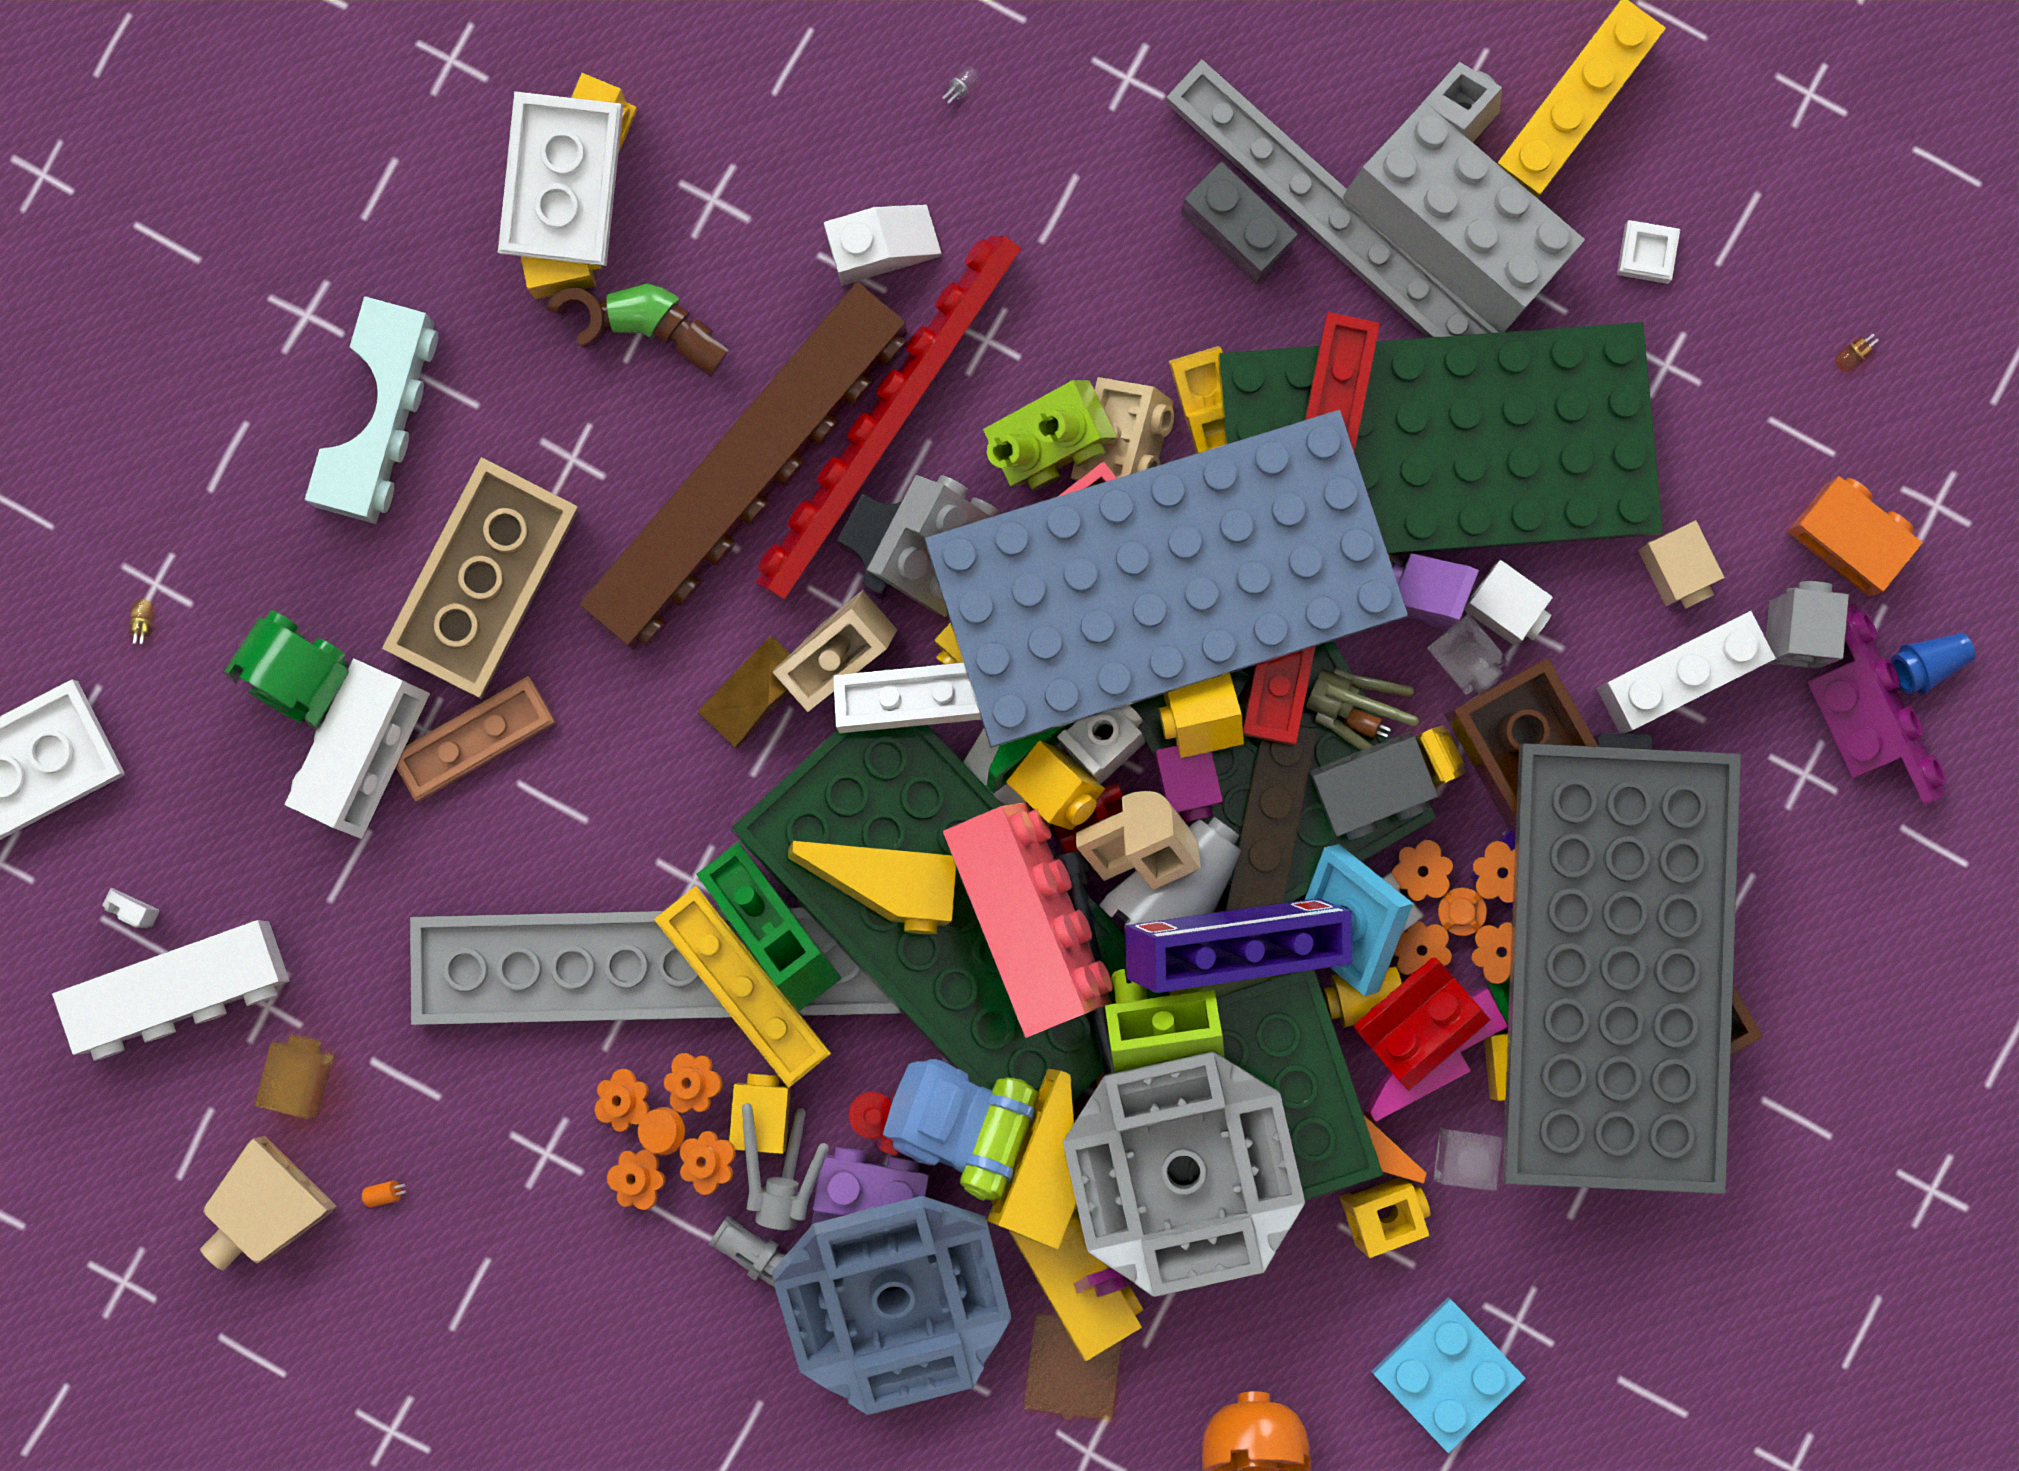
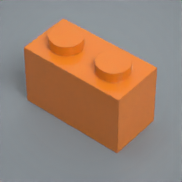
(1856, 535)

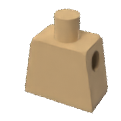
(261, 1206)

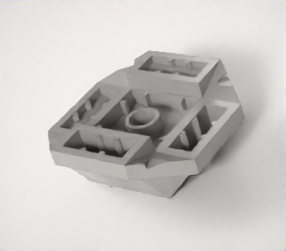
(1198, 1232)

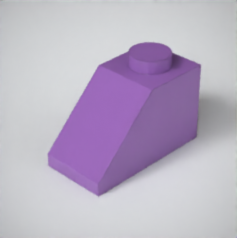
(1434, 589)

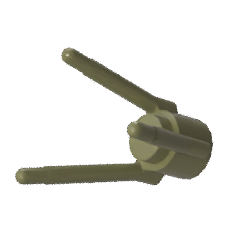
(1336, 695)

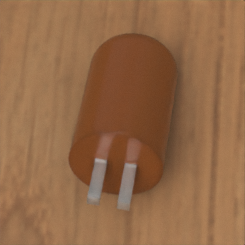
(1365, 723)

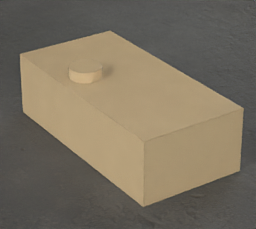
(481, 578)

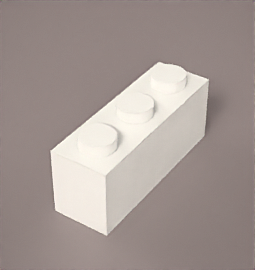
(1685, 673)
(356, 749)

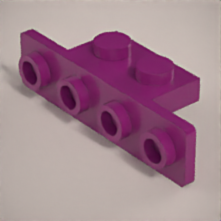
(1869, 714)

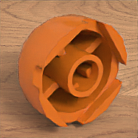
(1255, 1437)

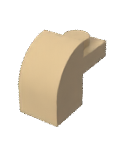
(1144, 837)

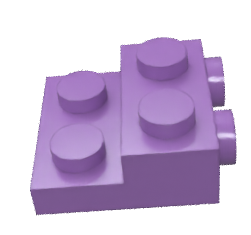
(852, 1184)

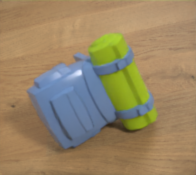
(962, 1125)

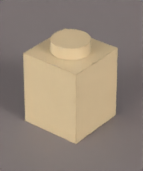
(1682, 565)

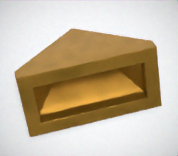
(748, 694)

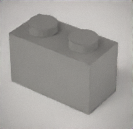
(1807, 626)

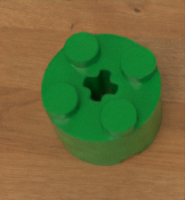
(288, 670)

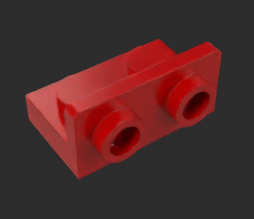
(1421, 1023)

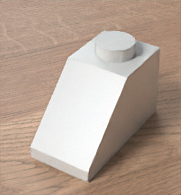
(881, 241)

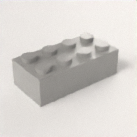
(1462, 217)

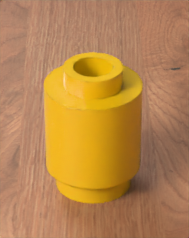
(1349, 1004)

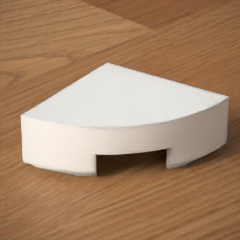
(130, 909)

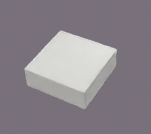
(1648, 251)

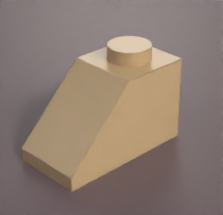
(836, 647)

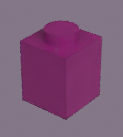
(1188, 783)

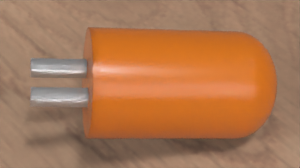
(382, 1194)

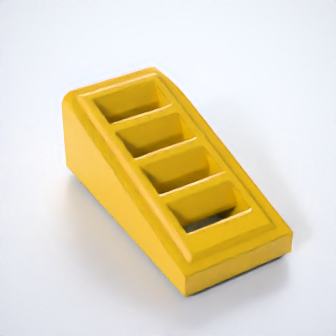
(1440, 755)

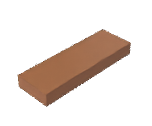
(474, 739)

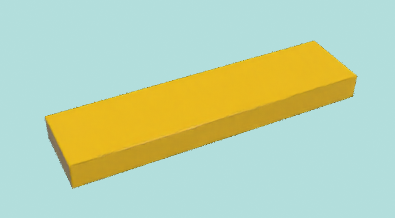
(742, 986)

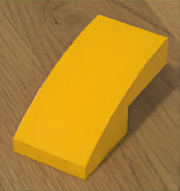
(1200, 397)

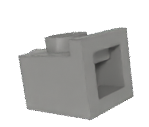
(1467, 100)

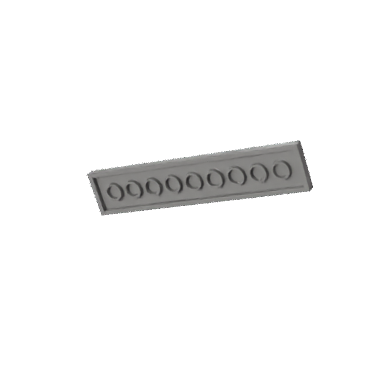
(585, 971)

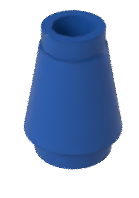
(1931, 661)

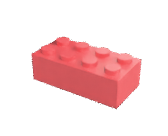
(1029, 916)

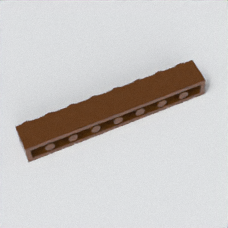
(746, 466)

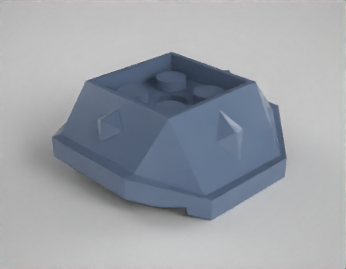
(901, 1342)

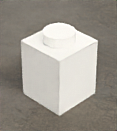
(1509, 604)

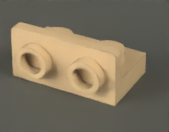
(1140, 421)

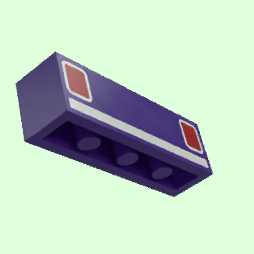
(1238, 945)

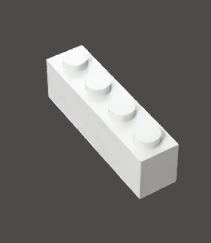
(170, 988)

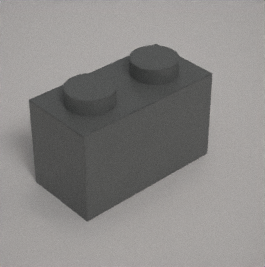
(1238, 223)
(1374, 785)

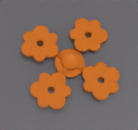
(1460, 910)
(663, 1131)

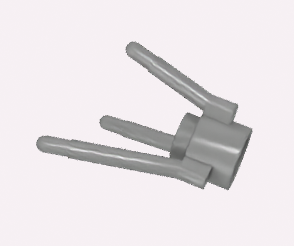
(779, 1202)

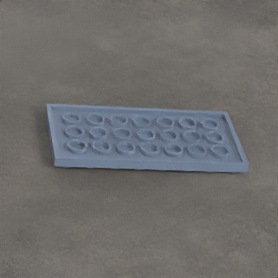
(1165, 578)

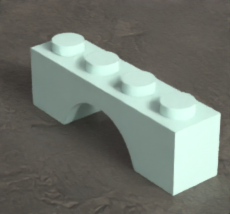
(356, 475)

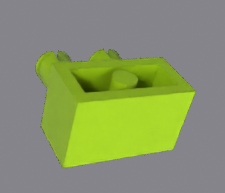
(1049, 435)
(1161, 1027)

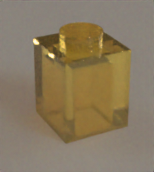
(294, 1077)

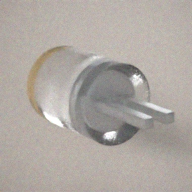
(962, 83)

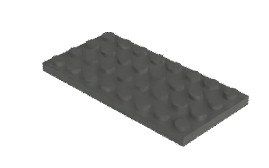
(1621, 968)

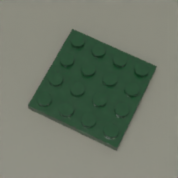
(1289, 1042)

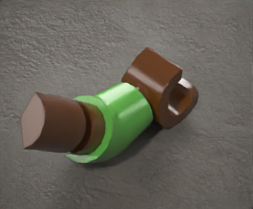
(646, 311)

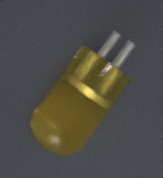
(141, 620)

